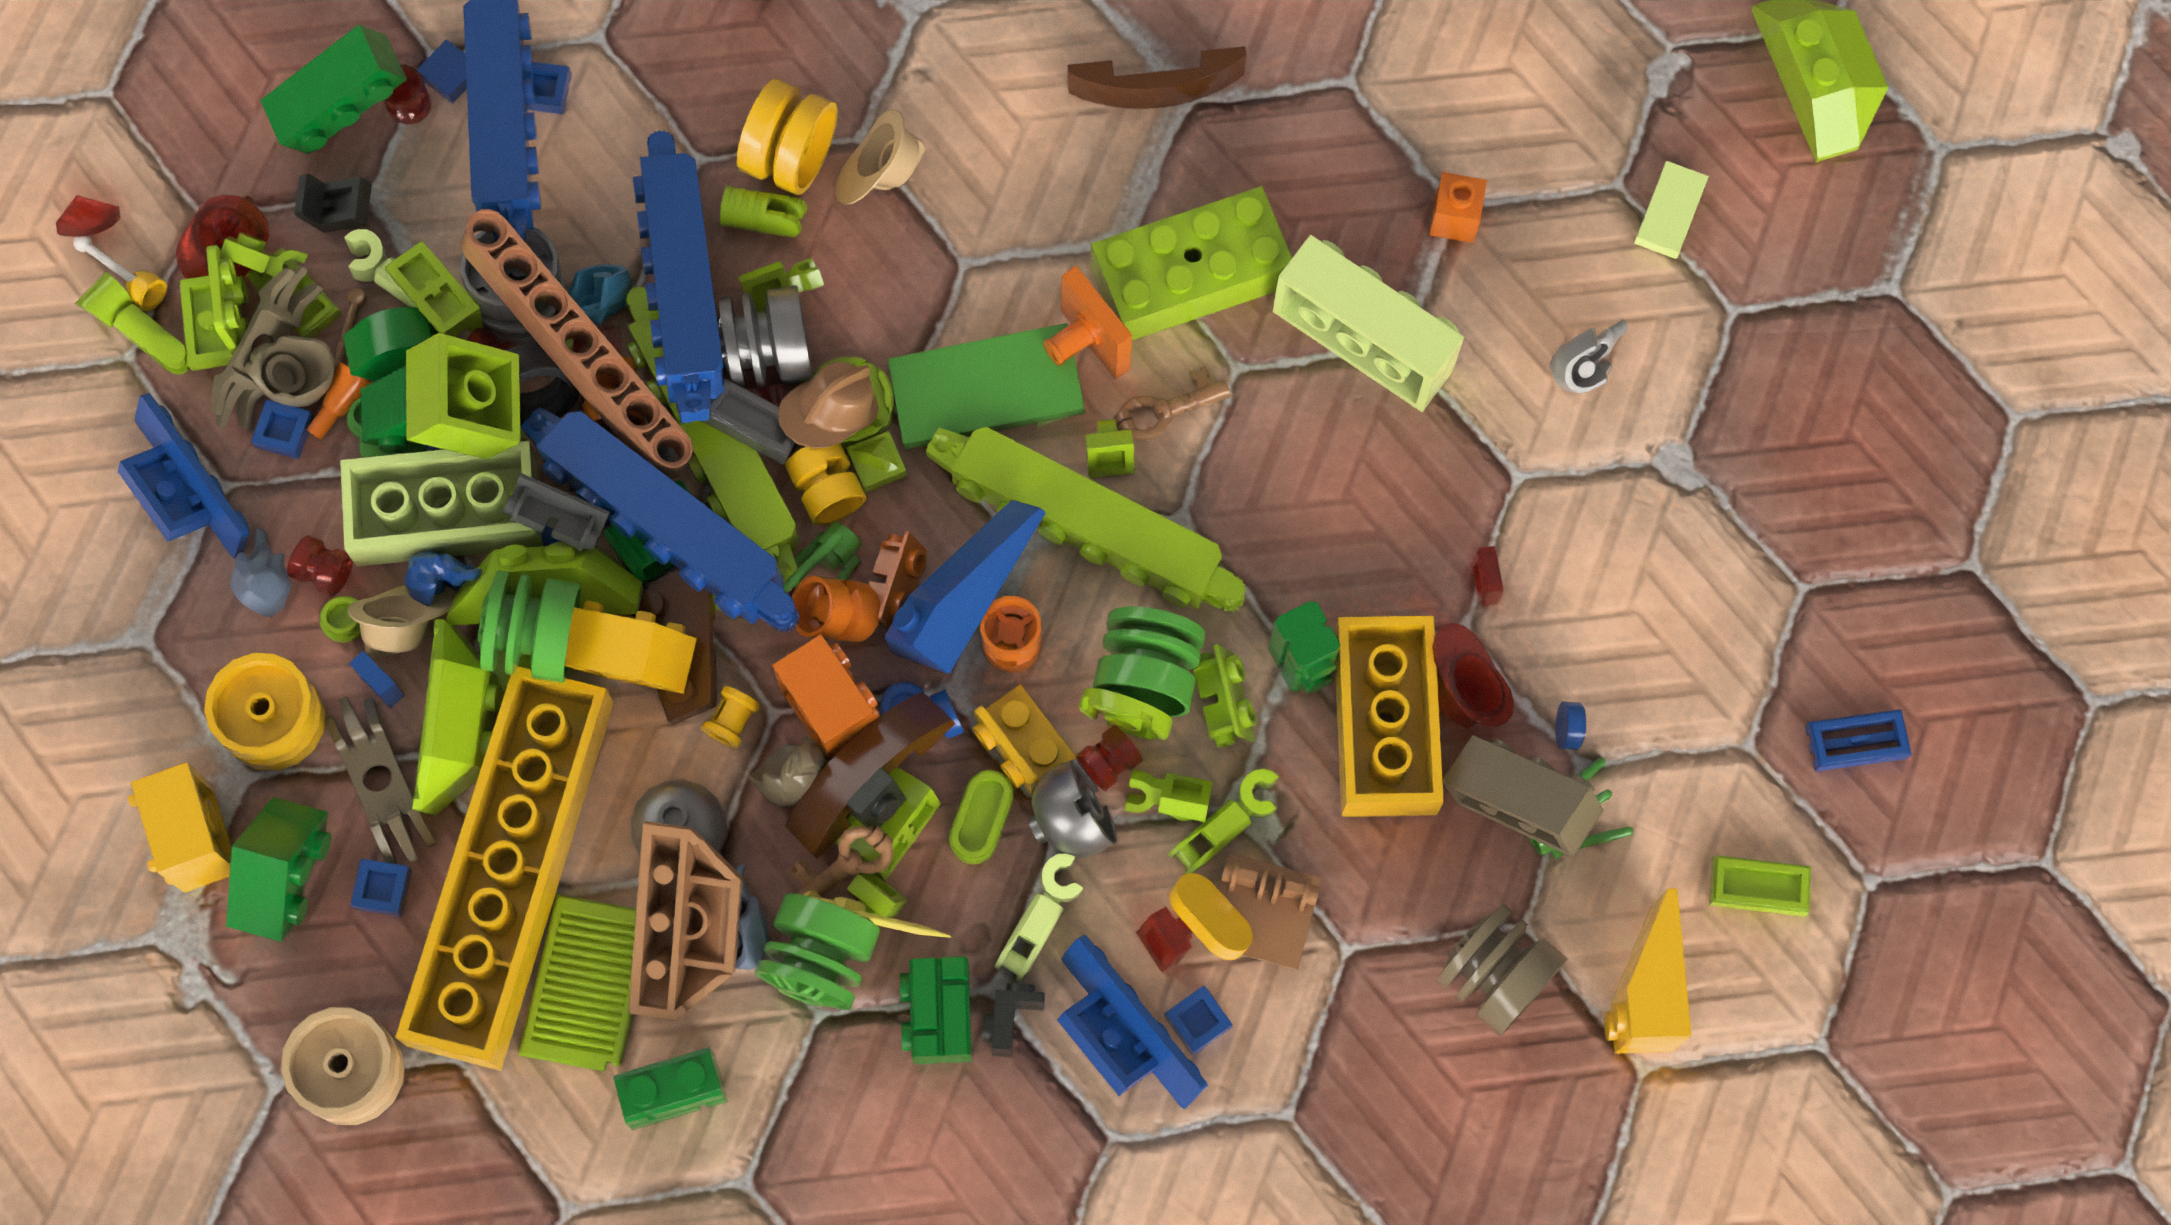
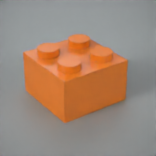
(823, 694)

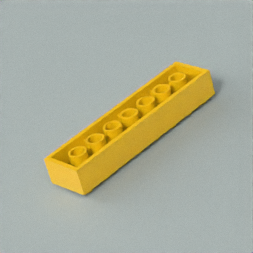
(505, 870)

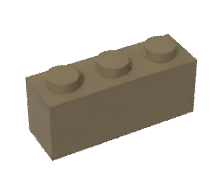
(1523, 794)

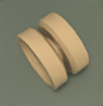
(350, 1038)

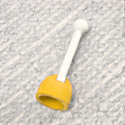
(143, 286)

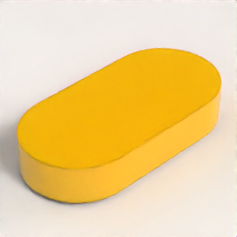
(1210, 916)

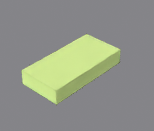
(1671, 209)

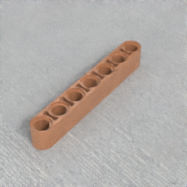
(573, 323)

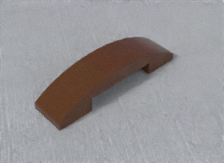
(1159, 89)
(882, 744)

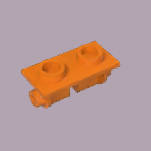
(901, 563)

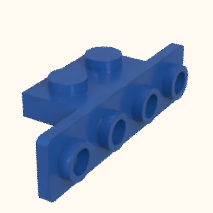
(176, 486)
(1120, 1031)

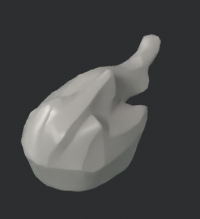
(1576, 363)

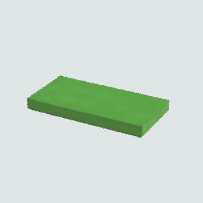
(983, 384)

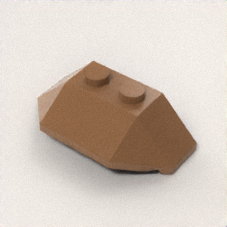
(682, 922)

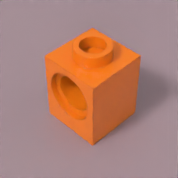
(1458, 207)

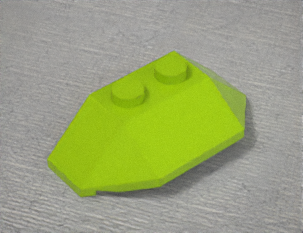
(1824, 71)
(600, 577)
(455, 720)

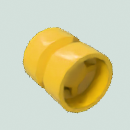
(826, 484)

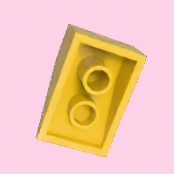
(1652, 996)

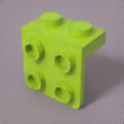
(213, 312)

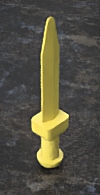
(859, 908)

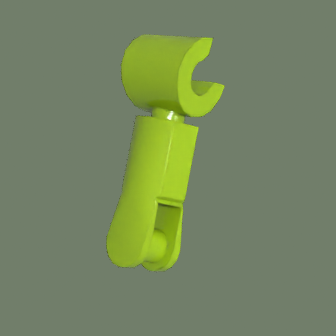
(115, 308)
(1227, 821)

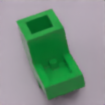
(381, 341)

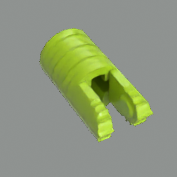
(762, 211)

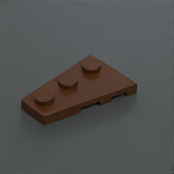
(678, 603)

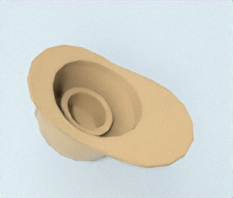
(881, 160)
(396, 621)

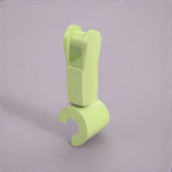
(362, 243)
(1039, 916)

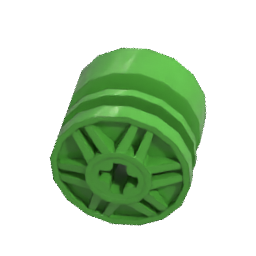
(528, 625)
(1151, 657)
(816, 956)

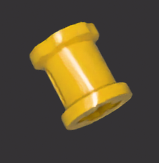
(730, 717)

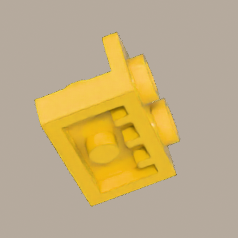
(1021, 738)

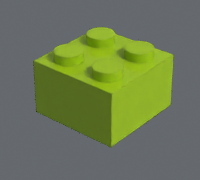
(462, 396)

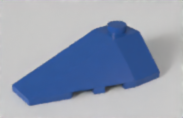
(952, 602)

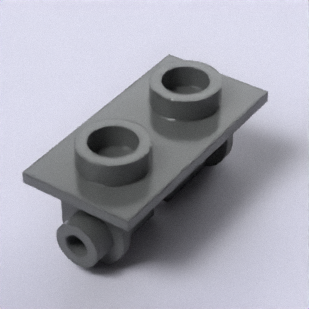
(541, 505)

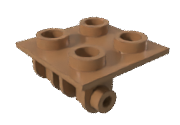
(1275, 904)

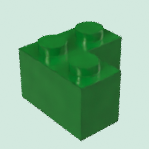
(272, 866)

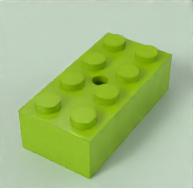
(1191, 263)

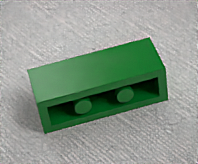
(333, 89)

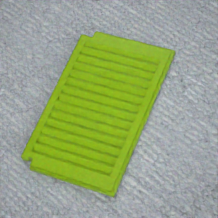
(582, 986)

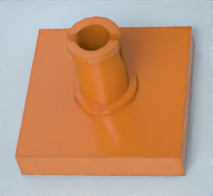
(1091, 325)

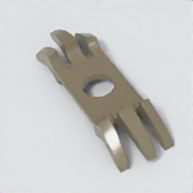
(276, 318)
(385, 805)

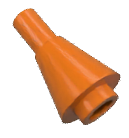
(339, 397)

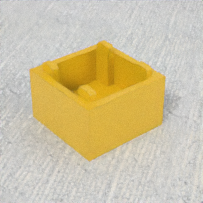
(629, 648)
(183, 827)

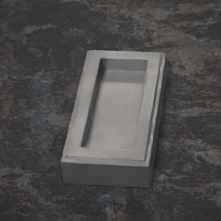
(750, 421)

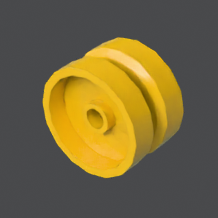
(787, 136)
(265, 711)

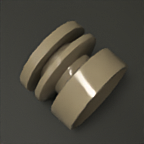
(1500, 969)

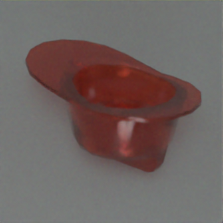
(211, 225)
(1468, 681)

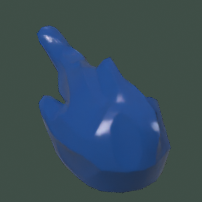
(431, 571)

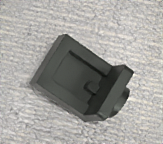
(333, 204)
(876, 800)
(999, 1026)

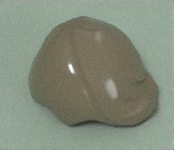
(292, 370)
(789, 772)

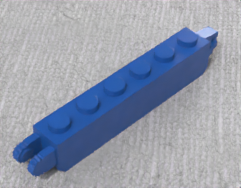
(498, 111)
(681, 278)
(663, 516)

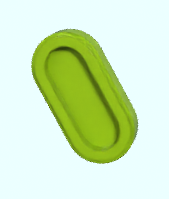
(981, 817)

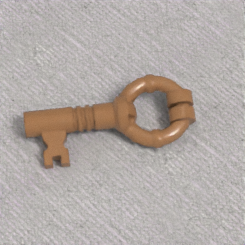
(1165, 410)
(848, 861)

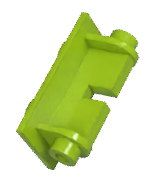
(1233, 713)

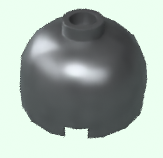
(684, 805)
(1070, 812)

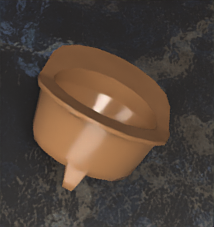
(829, 406)

